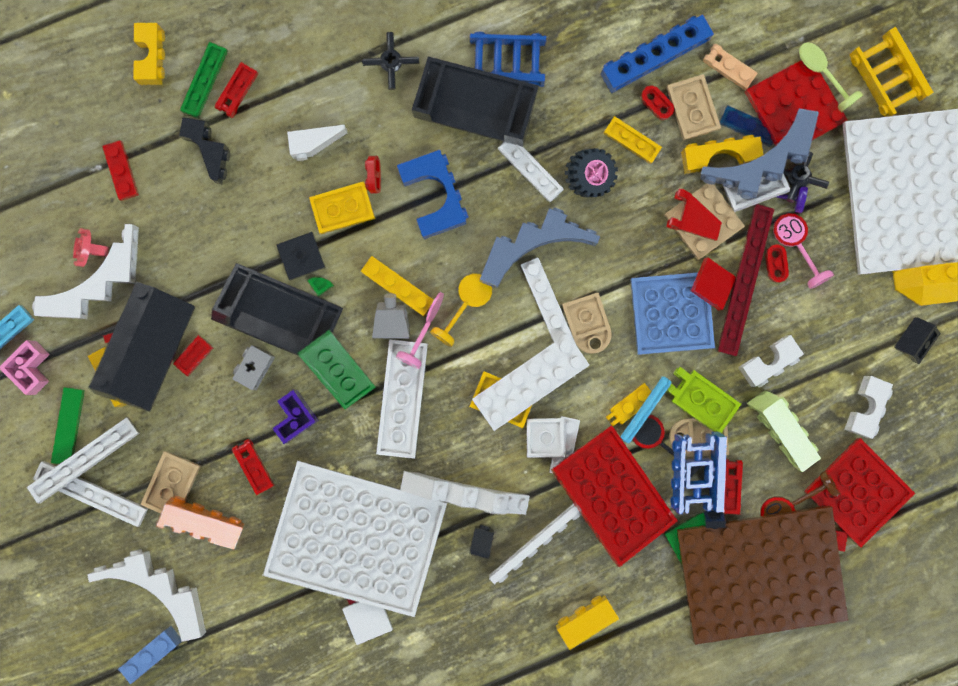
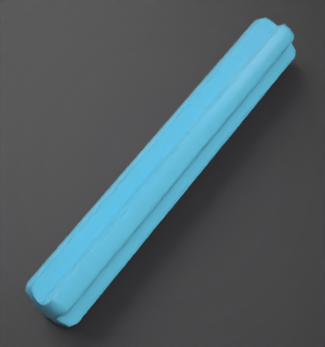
(646, 409)

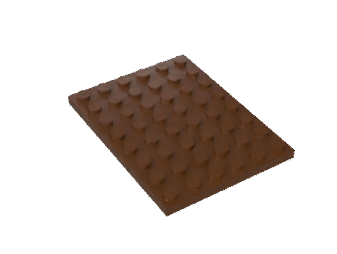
(762, 575)

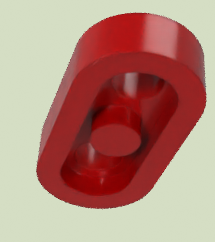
(659, 101)
(373, 169)
(779, 263)

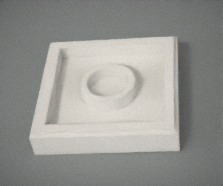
(546, 437)
(366, 621)

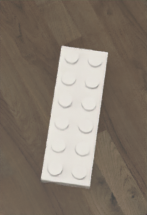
(530, 382)
(401, 402)

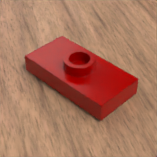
(193, 355)

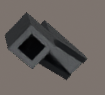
(213, 153)

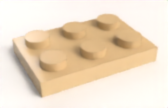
(693, 107)
(171, 478)

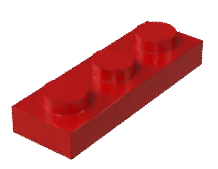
(120, 170)

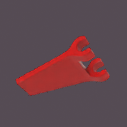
(695, 218)

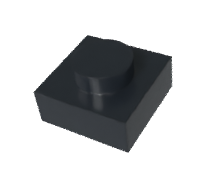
(714, 520)

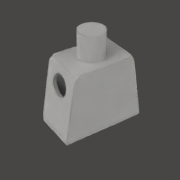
(391, 319)

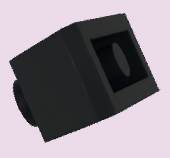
(482, 541)

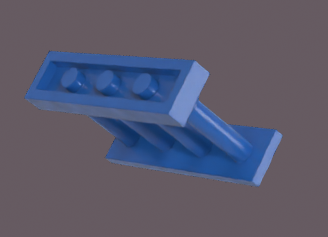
(535, 40)

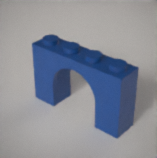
(434, 167)

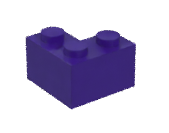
(299, 417)

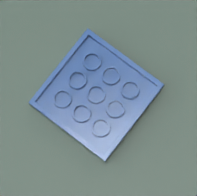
(670, 315)

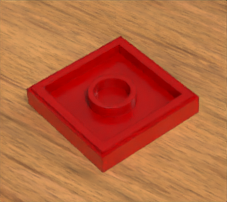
(713, 284)

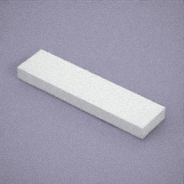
(531, 170)

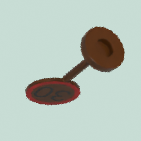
(780, 504)

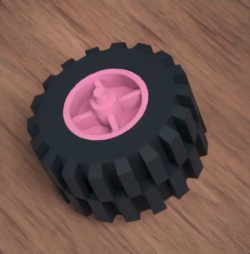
(591, 172)

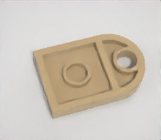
(588, 321)
(696, 431)

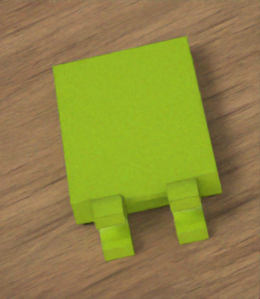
(703, 400)

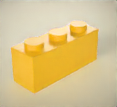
(586, 621)

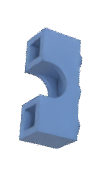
(150, 654)

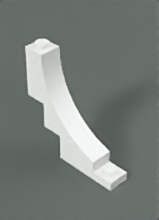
(117, 268)

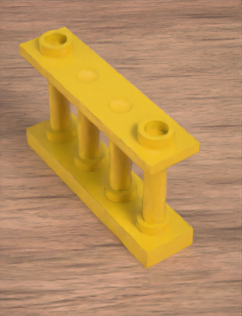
(903, 58)

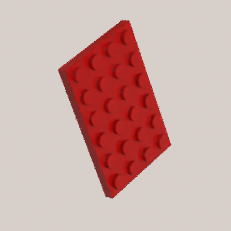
(614, 495)

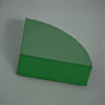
(320, 285)

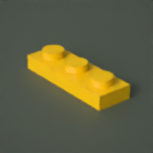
(632, 140)

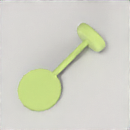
(816, 60)

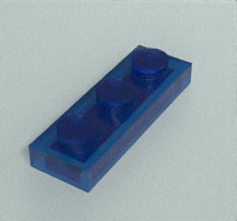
(745, 124)

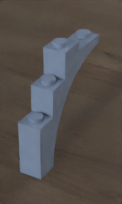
(771, 165)
(553, 230)

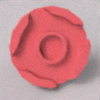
(83, 248)

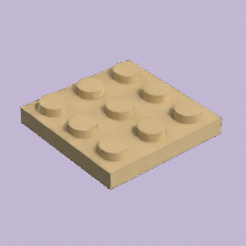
(717, 205)

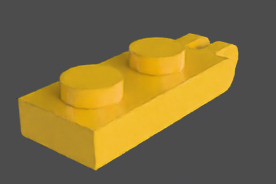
(629, 405)

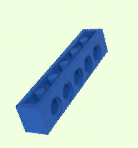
(695, 25)

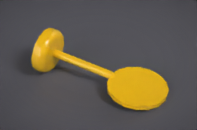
(472, 294)

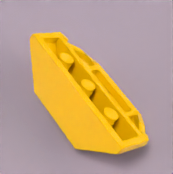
(928, 283)

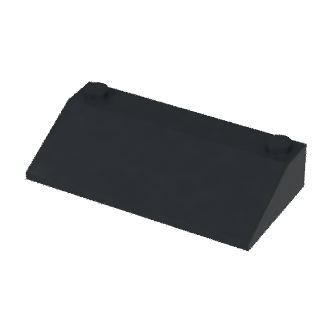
(475, 101)
(273, 310)
(142, 347)

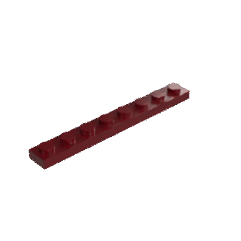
(745, 280)

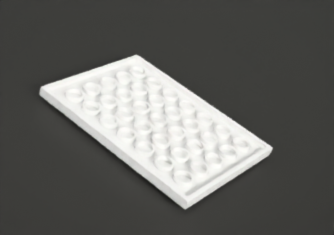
(903, 190)
(355, 539)

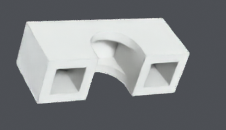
(785, 353)
(877, 394)

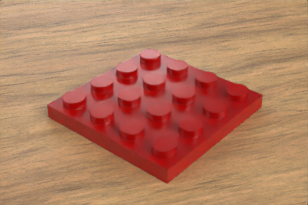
(794, 88)
(867, 489)

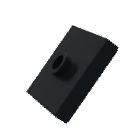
(300, 256)

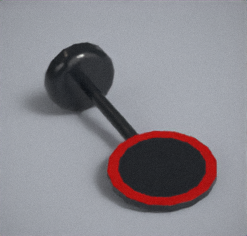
(652, 434)

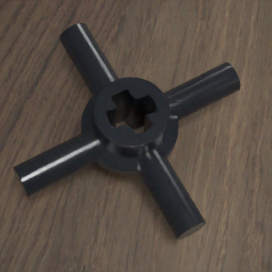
(385, 57)
(802, 176)

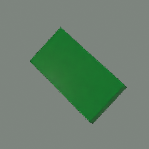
(336, 369)

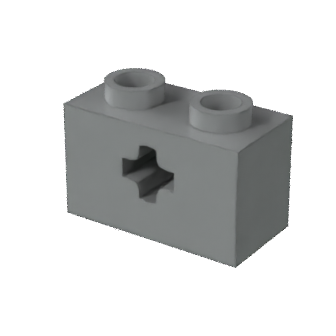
(261, 361)

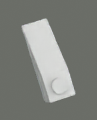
(311, 141)

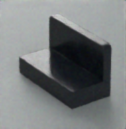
(918, 339)

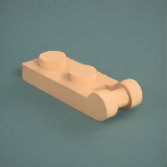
(730, 67)

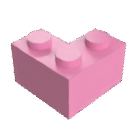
(22, 367)

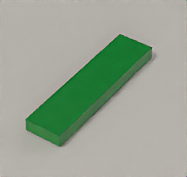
(203, 80)
(67, 424)

